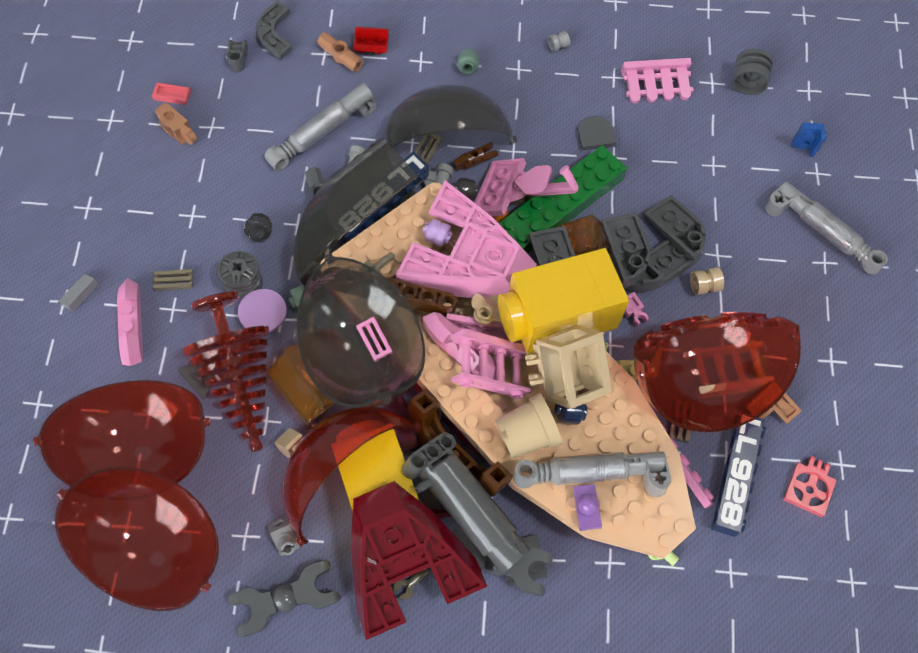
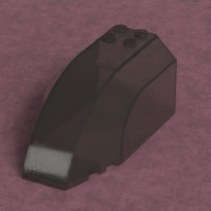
(347, 201)

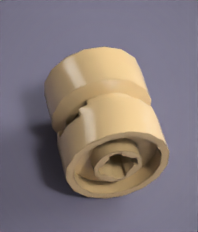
(703, 281)

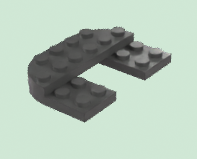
(624, 237)
(681, 249)

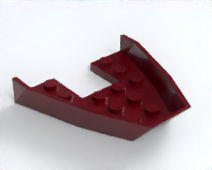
(395, 539)

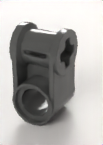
(237, 55)

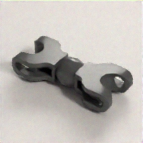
(518, 572)
(283, 598)

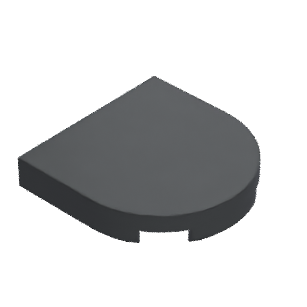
(596, 132)

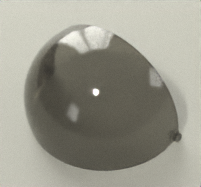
(445, 109)
(332, 350)

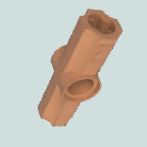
(340, 52)

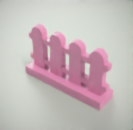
(657, 69)

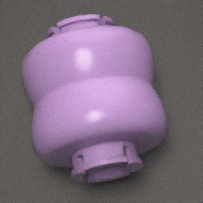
(437, 232)

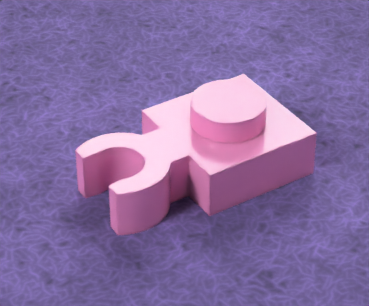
(635, 309)

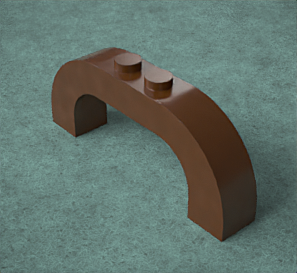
(424, 411)

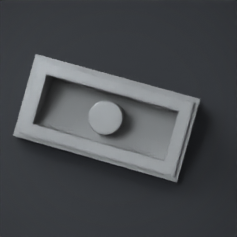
(78, 293)

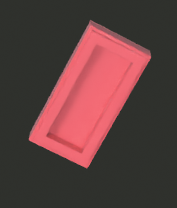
(171, 93)

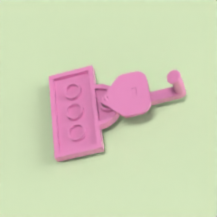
(509, 183)

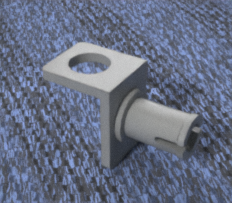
(283, 536)

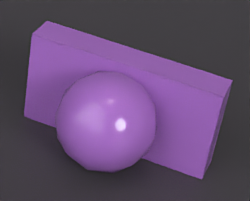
(587, 507)

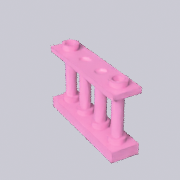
(500, 347)

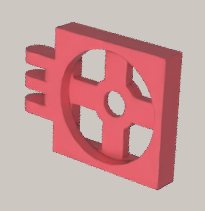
(815, 473)

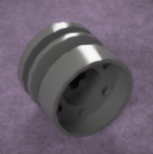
(752, 71)
(240, 273)

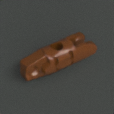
(475, 157)

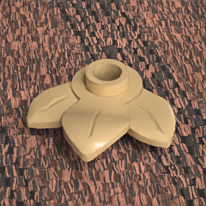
(486, 307)

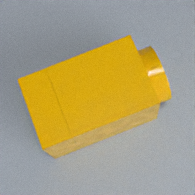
(563, 295)
(374, 466)

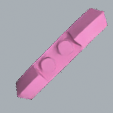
(129, 323)
(441, 333)

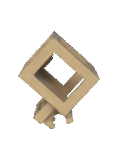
(569, 363)

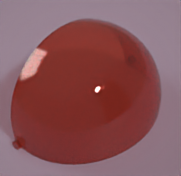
(125, 425)
(325, 449)
(138, 537)

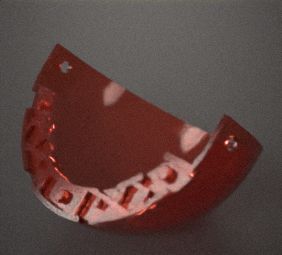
(740, 352)

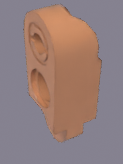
(175, 124)

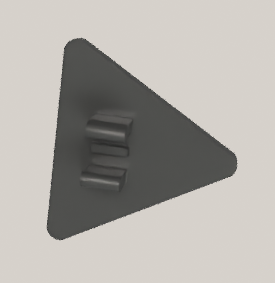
(195, 380)

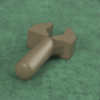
(382, 262)
(410, 583)

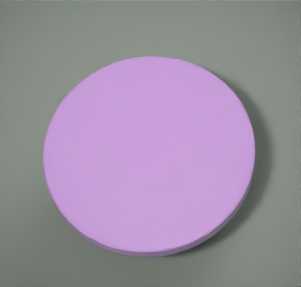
(262, 308)

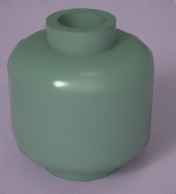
(468, 61)

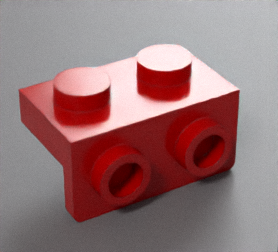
(371, 40)

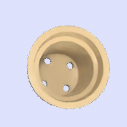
(529, 428)

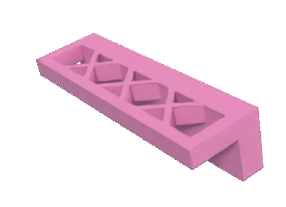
(493, 329)

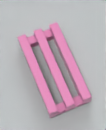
(382, 354)

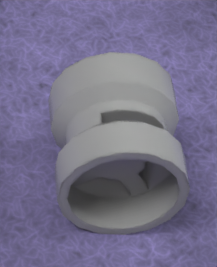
(560, 40)

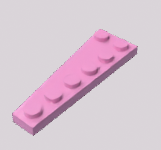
(693, 480)

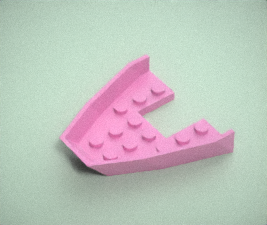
(480, 259)

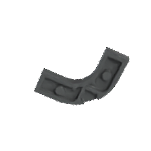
(266, 30)

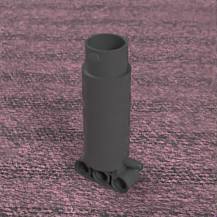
(465, 501)

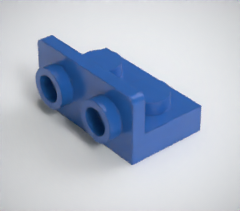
(810, 136)

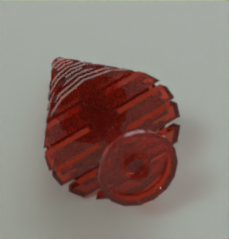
(229, 354)

